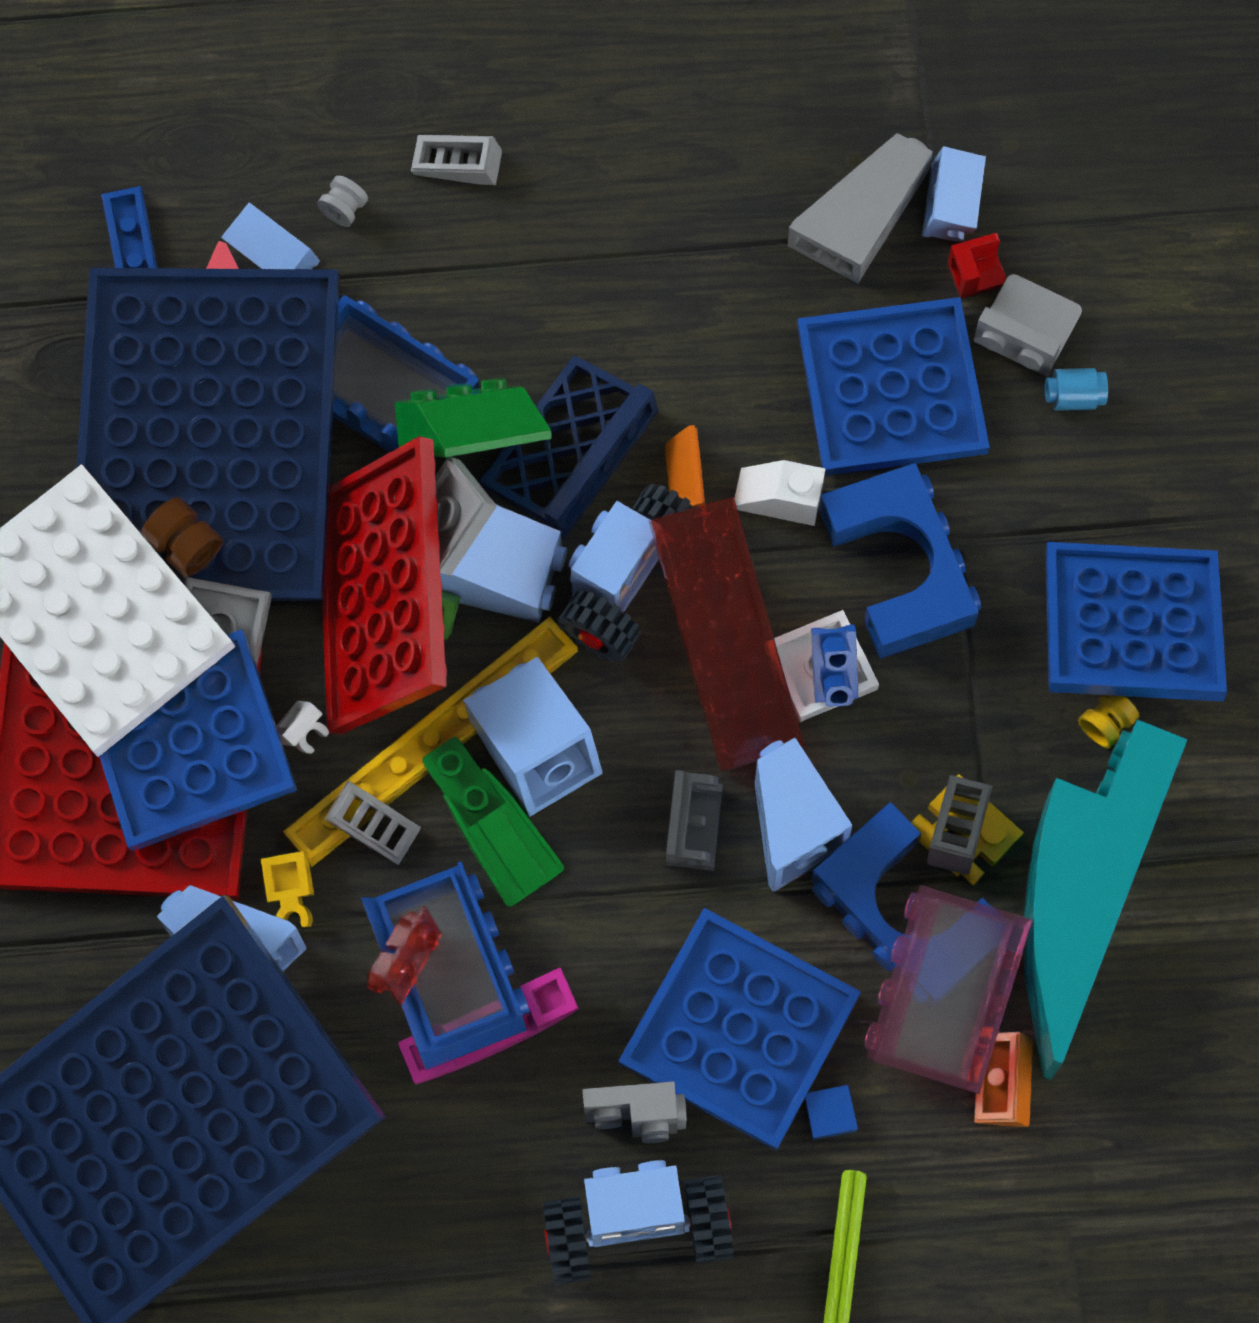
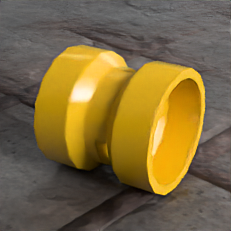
(1108, 719)

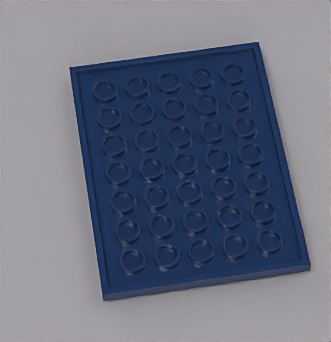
(221, 399)
(171, 1116)

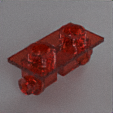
(413, 941)

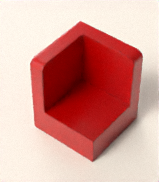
(976, 266)

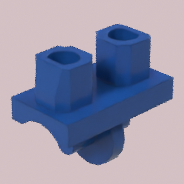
(835, 665)

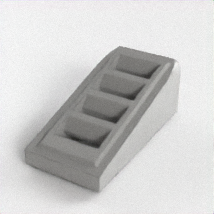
(476, 171)
(343, 802)

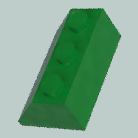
(471, 418)

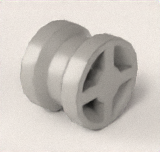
(342, 201)

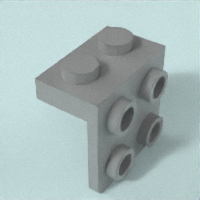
(1028, 324)

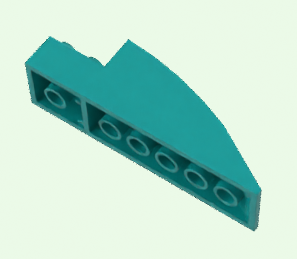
(1081, 877)

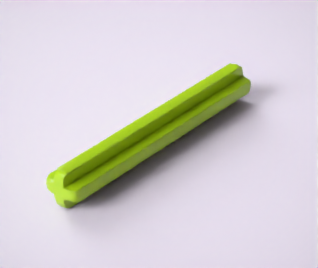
(845, 1247)

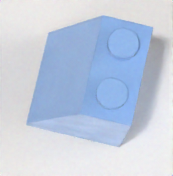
(509, 567)
(534, 735)
(796, 813)
(276, 934)

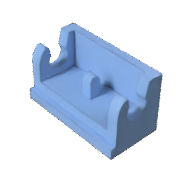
(953, 194)
(267, 242)

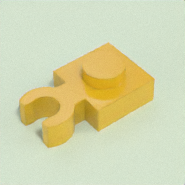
(287, 881)

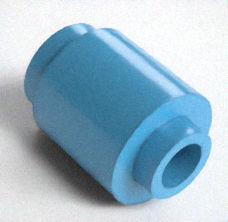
(1076, 389)

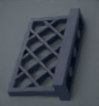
(601, 455)

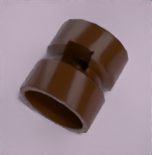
(176, 531)

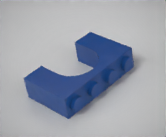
(903, 504)
(853, 871)

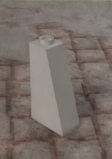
(861, 210)

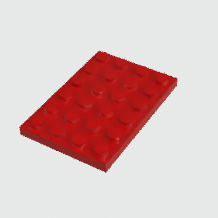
(383, 589)

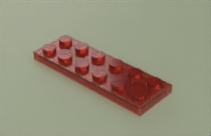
(725, 631)

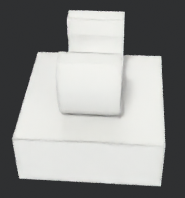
(298, 723)

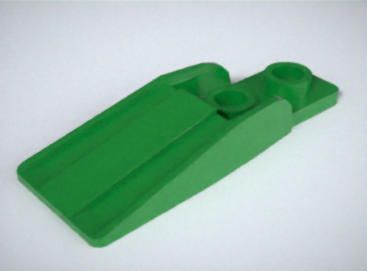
(492, 824)

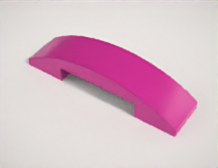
(548, 1002)

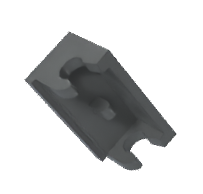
(694, 821)

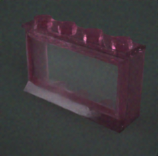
(947, 988)

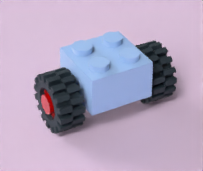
(612, 571)
(636, 1209)

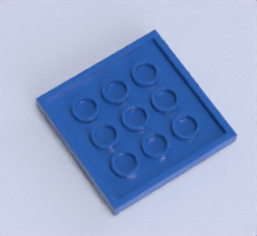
(892, 386)
(1134, 622)
(199, 754)
(740, 1028)

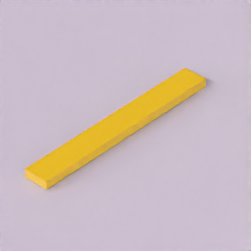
(402, 762)

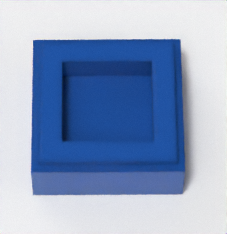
(830, 1112)

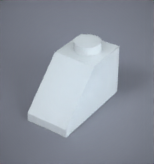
(781, 491)

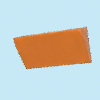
(684, 466)
(1007, 1083)

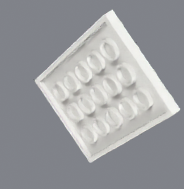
(98, 612)

